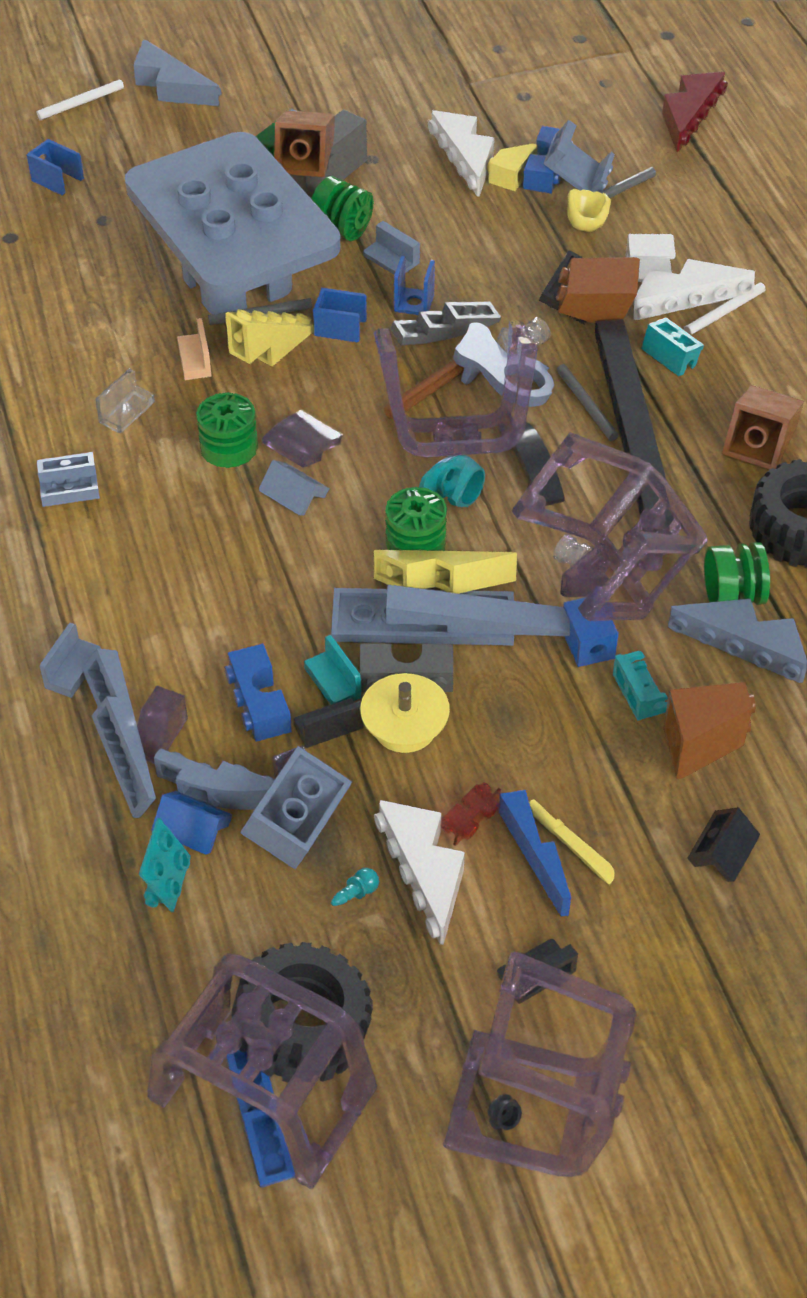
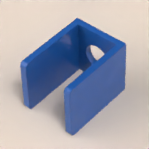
(57, 159)
(403, 294)
(339, 314)
(589, 640)

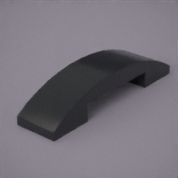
(533, 457)

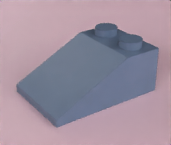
(296, 807)

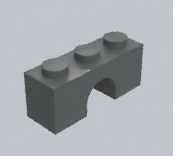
(434, 664)

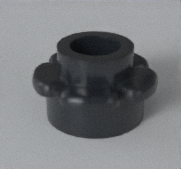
(504, 1112)

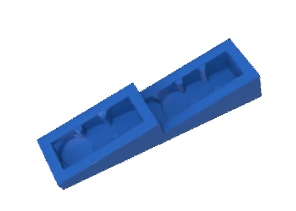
(541, 856)
(263, 1133)

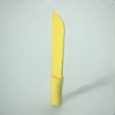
(574, 843)

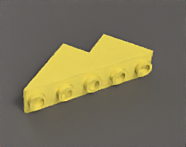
(265, 335)
(446, 570)

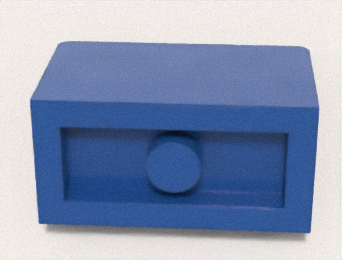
(191, 820)

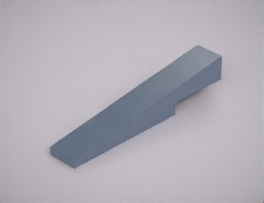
(473, 613)
(119, 729)

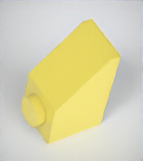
(508, 166)

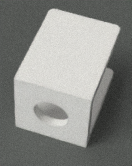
(652, 250)

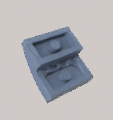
(67, 479)

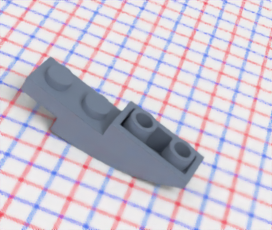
(226, 787)

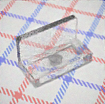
(122, 402)

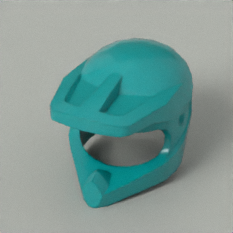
(456, 478)

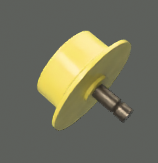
(404, 711)

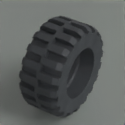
(770, 518)
(323, 975)

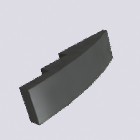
(444, 324)

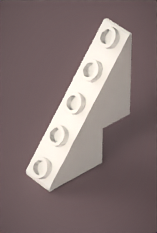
(463, 147)
(695, 286)
(430, 869)

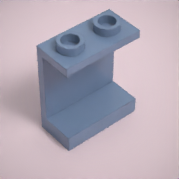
(575, 164)

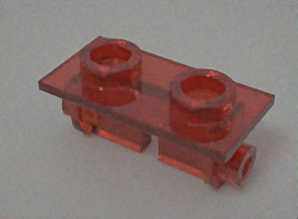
(465, 822)

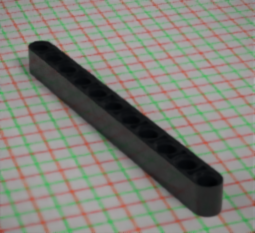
(629, 403)

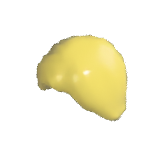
(587, 209)

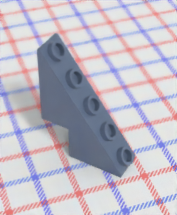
(173, 78)
(735, 630)

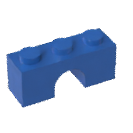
(536, 174)
(264, 712)

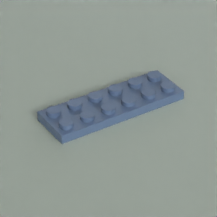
(361, 617)

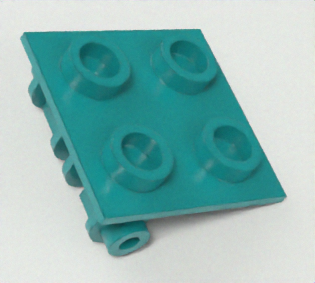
(164, 867)

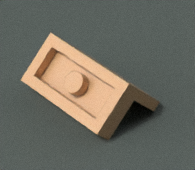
(195, 354)

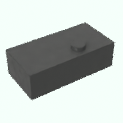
(347, 152)

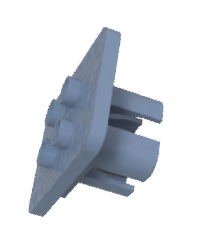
(232, 219)

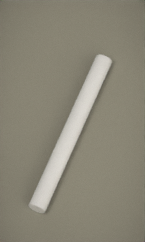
(80, 99)
(723, 310)

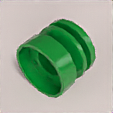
(345, 206)
(227, 429)
(416, 520)
(737, 574)

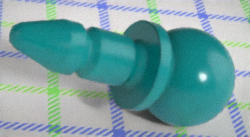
(362, 883)

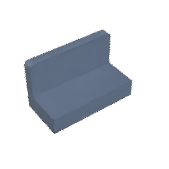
(390, 246)
(291, 487)
(64, 662)

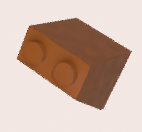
(304, 142)
(598, 288)
(762, 427)
(706, 724)

